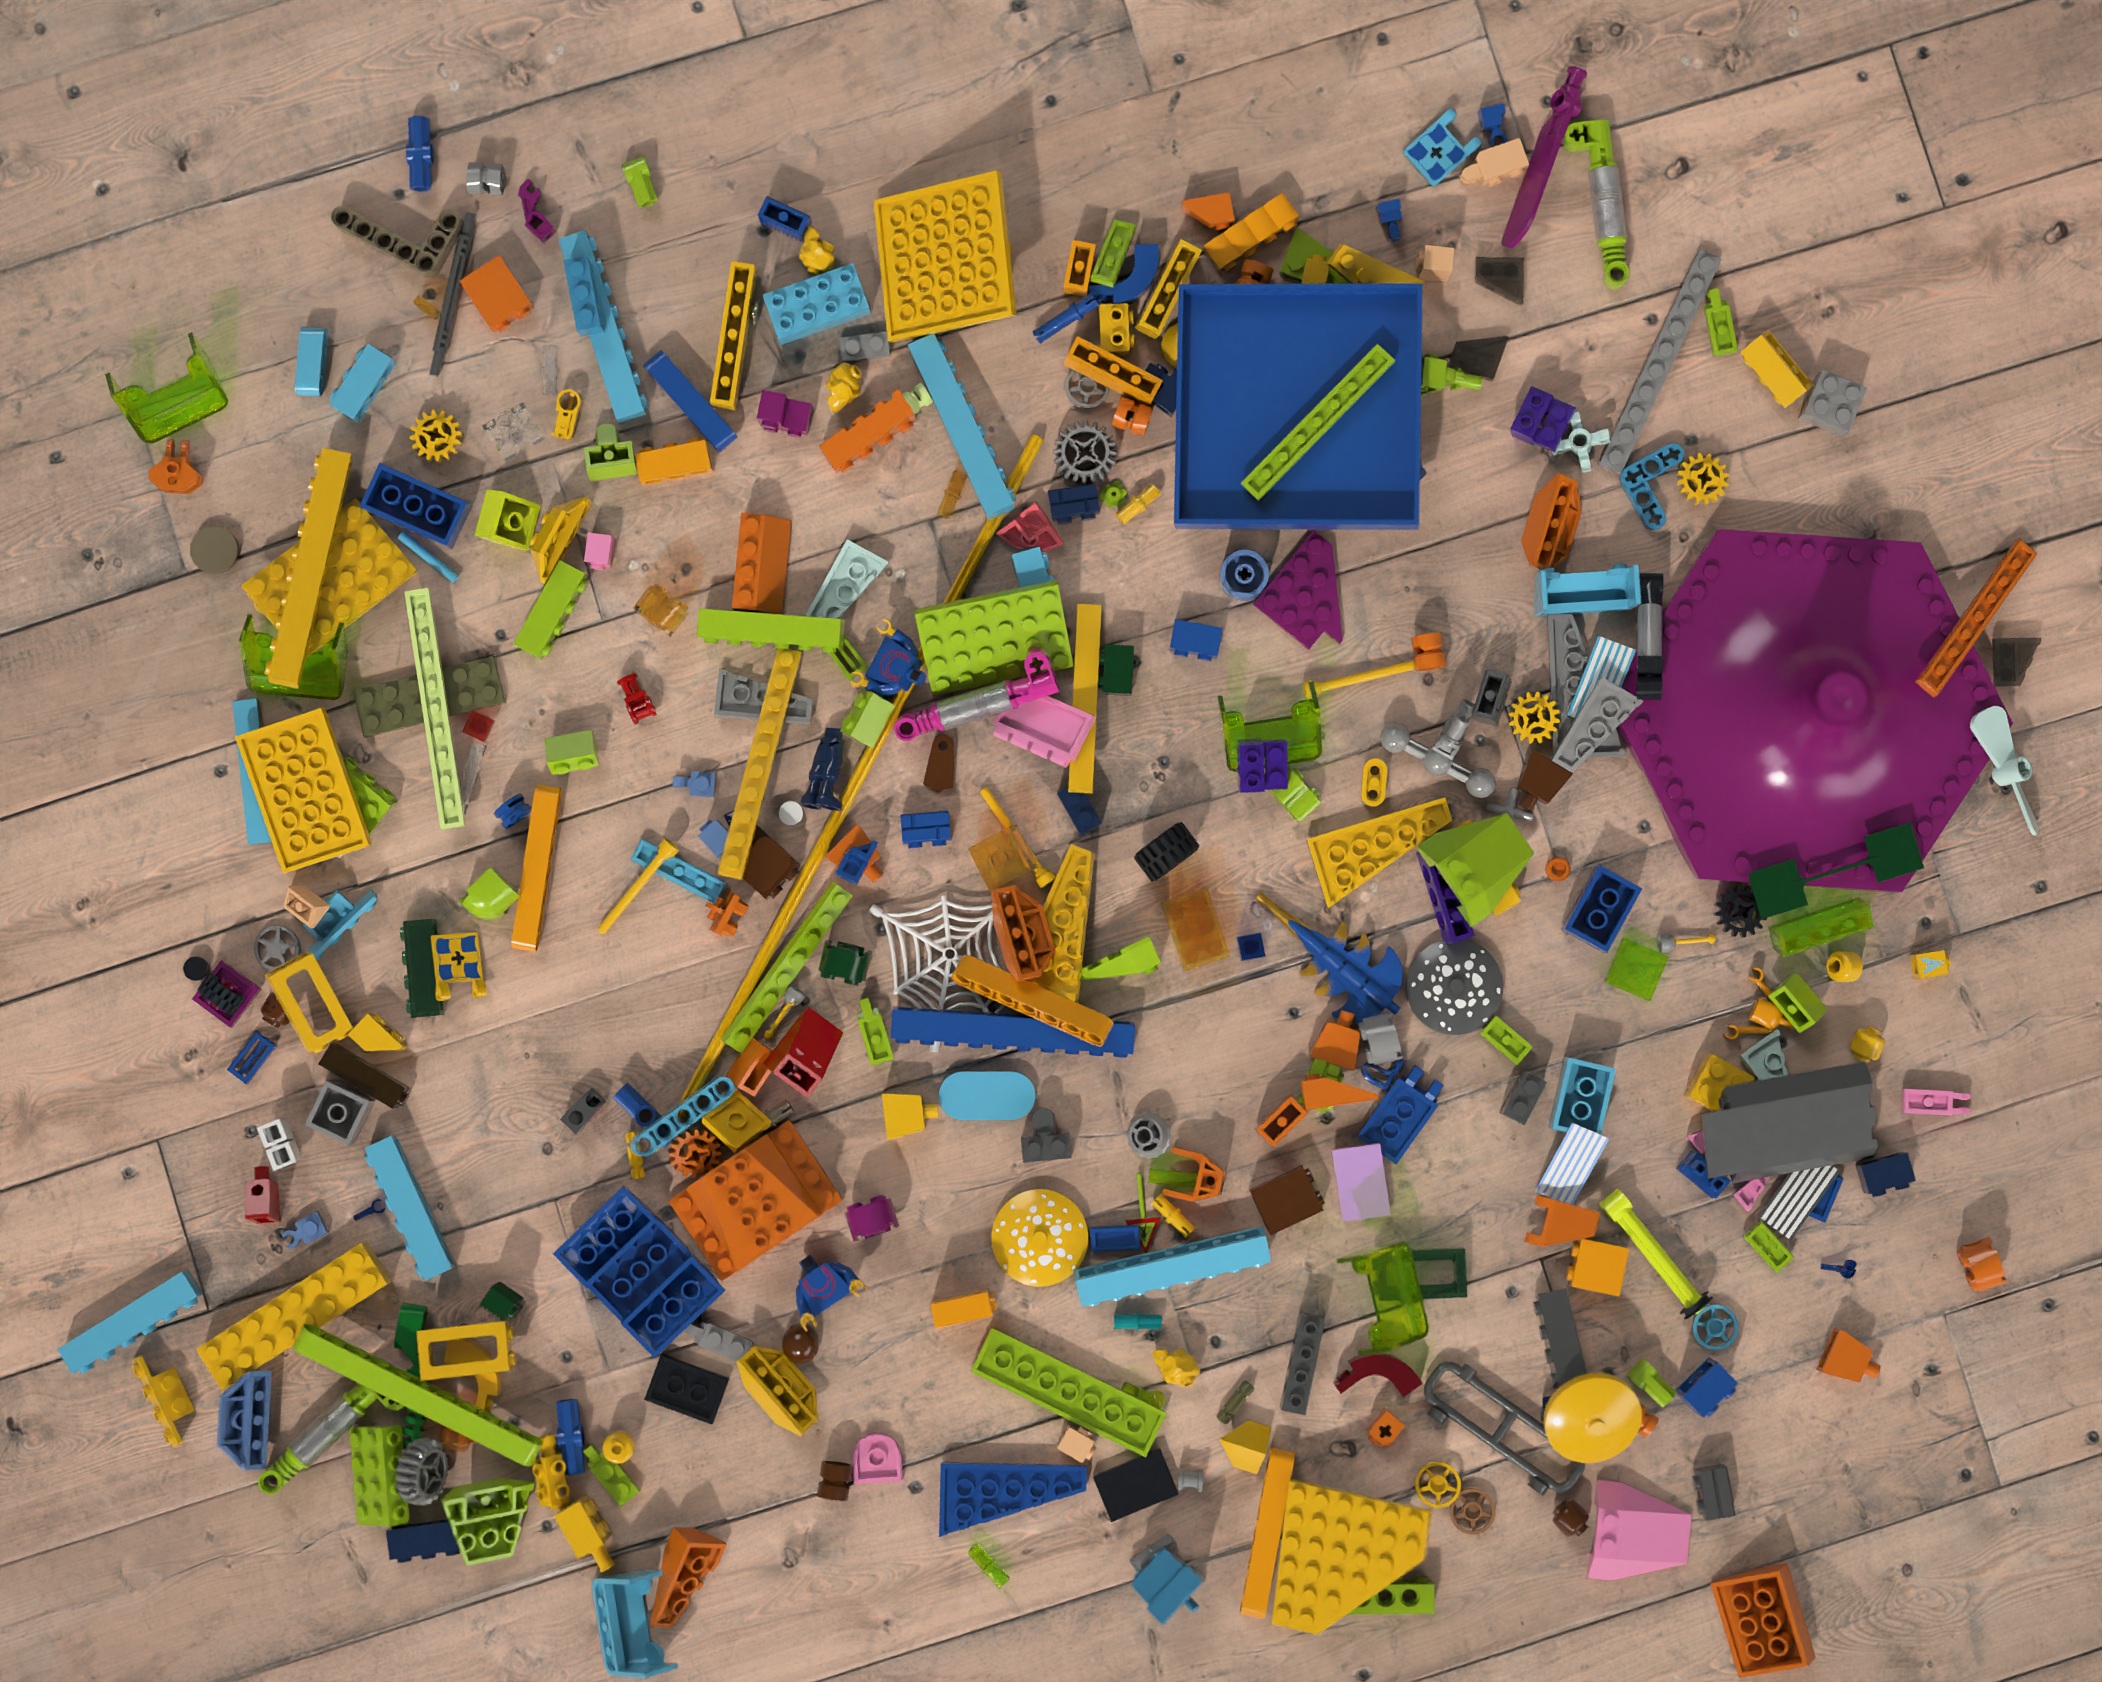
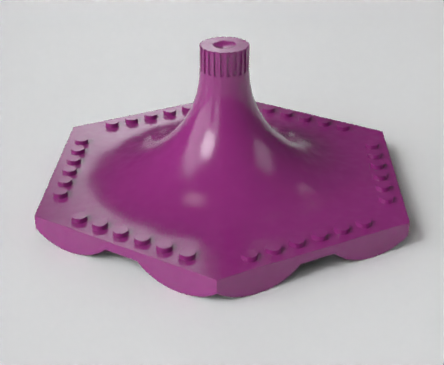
(1800, 707)

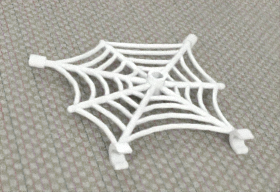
(878, 912)

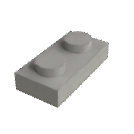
(864, 347)

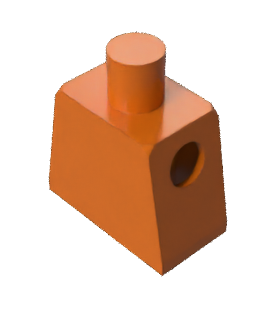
(855, 838)
(1338, 1042)
(1847, 1358)

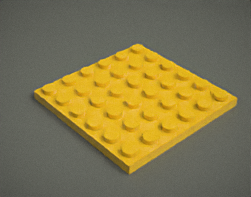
(945, 257)

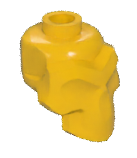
(816, 253)
(843, 386)
(1177, 1366)

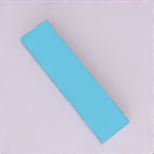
(681, 872)

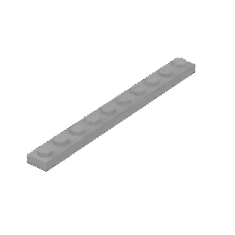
(1659, 362)

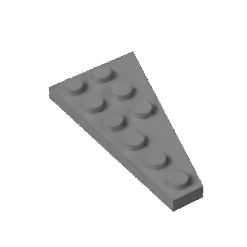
(1566, 669)

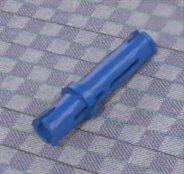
(1073, 313)

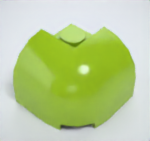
(489, 896)

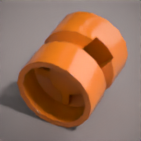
(1255, 270)
(1140, 419)
(1428, 651)

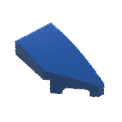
(855, 862)

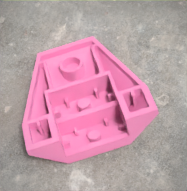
(1635, 1533)

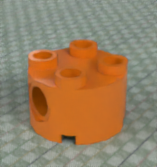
(1983, 1265)

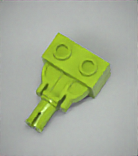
(1436, 376)

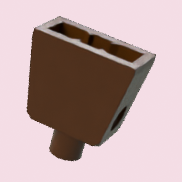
(1540, 780)

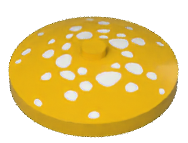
(1039, 1237)

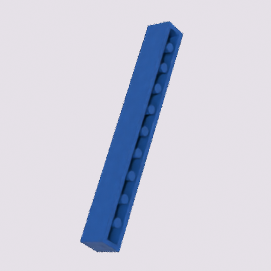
(1001, 1031)

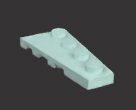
(846, 581)

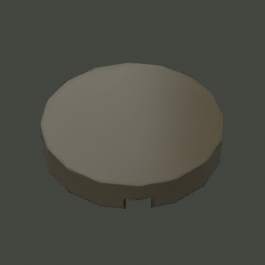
(214, 550)

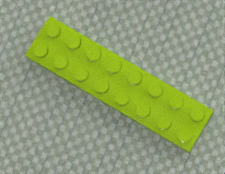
(1068, 1392)

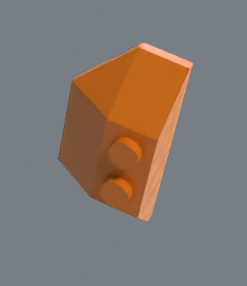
(1552, 523)
(1021, 932)

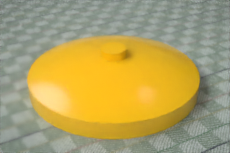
(1592, 1417)

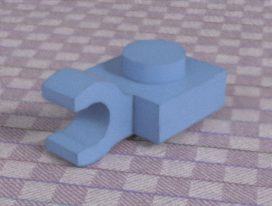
(700, 783)

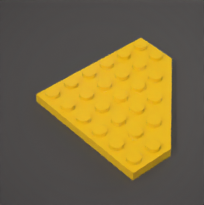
(1341, 1552)

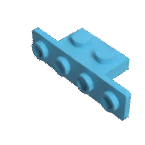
(337, 919)

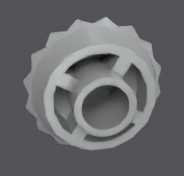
(1155, 1135)

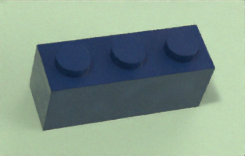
(421, 1540)

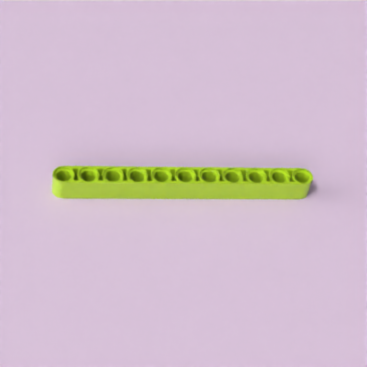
(418, 1395)

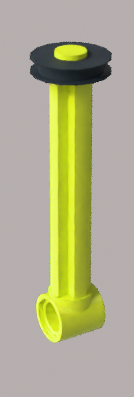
(1620, 1210)

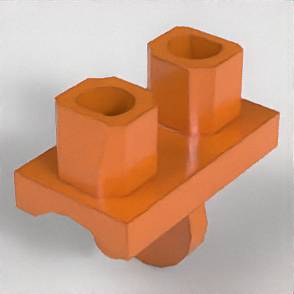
(721, 923)

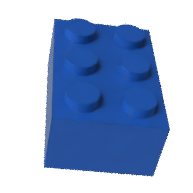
(1601, 909)

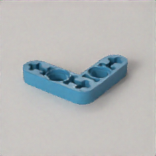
(1642, 486)

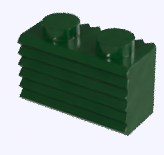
(502, 1301)

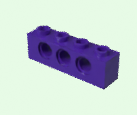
(1445, 904)

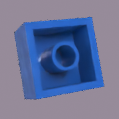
(1707, 1388)

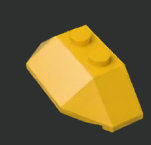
(557, 534)
(779, 1388)

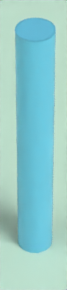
(428, 557)

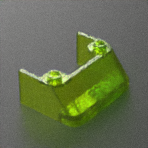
(175, 405)
(322, 673)
(1300, 730)
(1394, 1296)

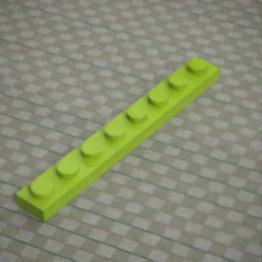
(1318, 422)
(786, 967)

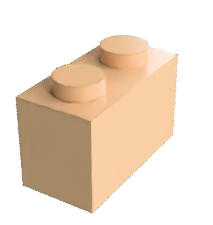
(1434, 263)

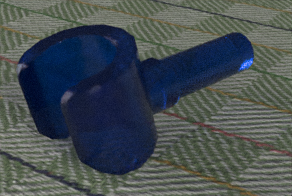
(370, 1210)
(1847, 1270)

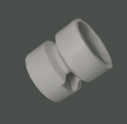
(485, 178)

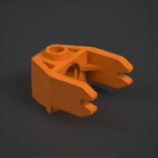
(1202, 1189)

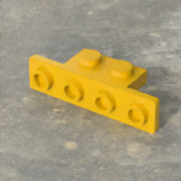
(166, 1396)

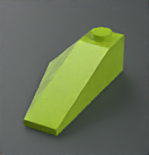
(1127, 961)

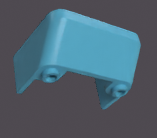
(1587, 591)
(624, 1625)

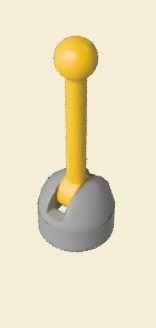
(1667, 942)
(793, 998)

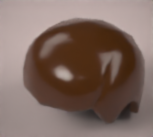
(800, 1345)

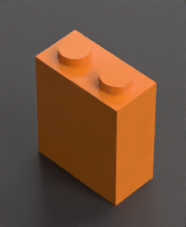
(497, 294)

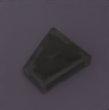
(1502, 276)
(1479, 356)
(2012, 659)

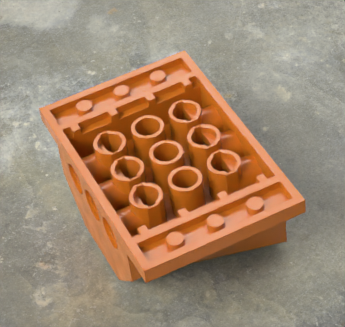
(755, 1200)

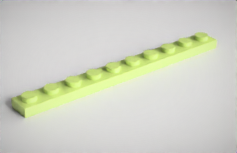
(435, 708)

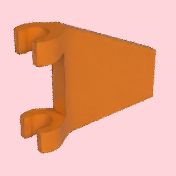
(1564, 1223)

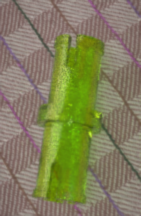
(1172, 1177)

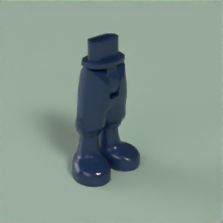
(825, 768)

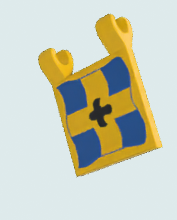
(457, 960)

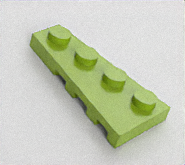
(1303, 247)

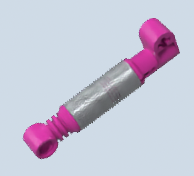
(983, 702)

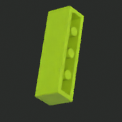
(551, 610)

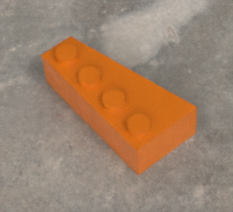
(868, 433)

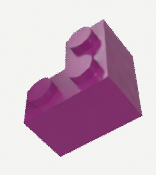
(784, 414)

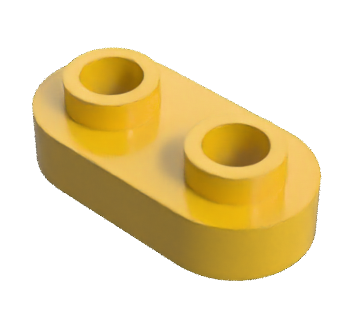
(1373, 782)

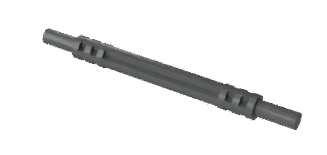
(452, 294)

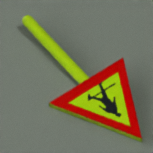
(1147, 1226)

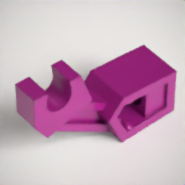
(529, 200)

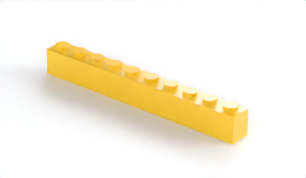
(309, 569)

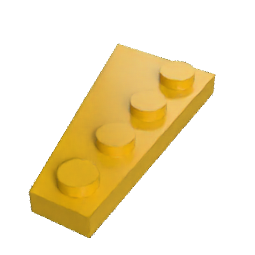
(1364, 269)

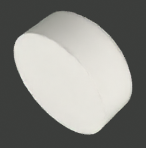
(791, 813)

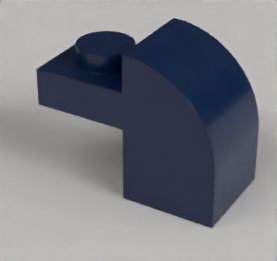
(1166, 397)

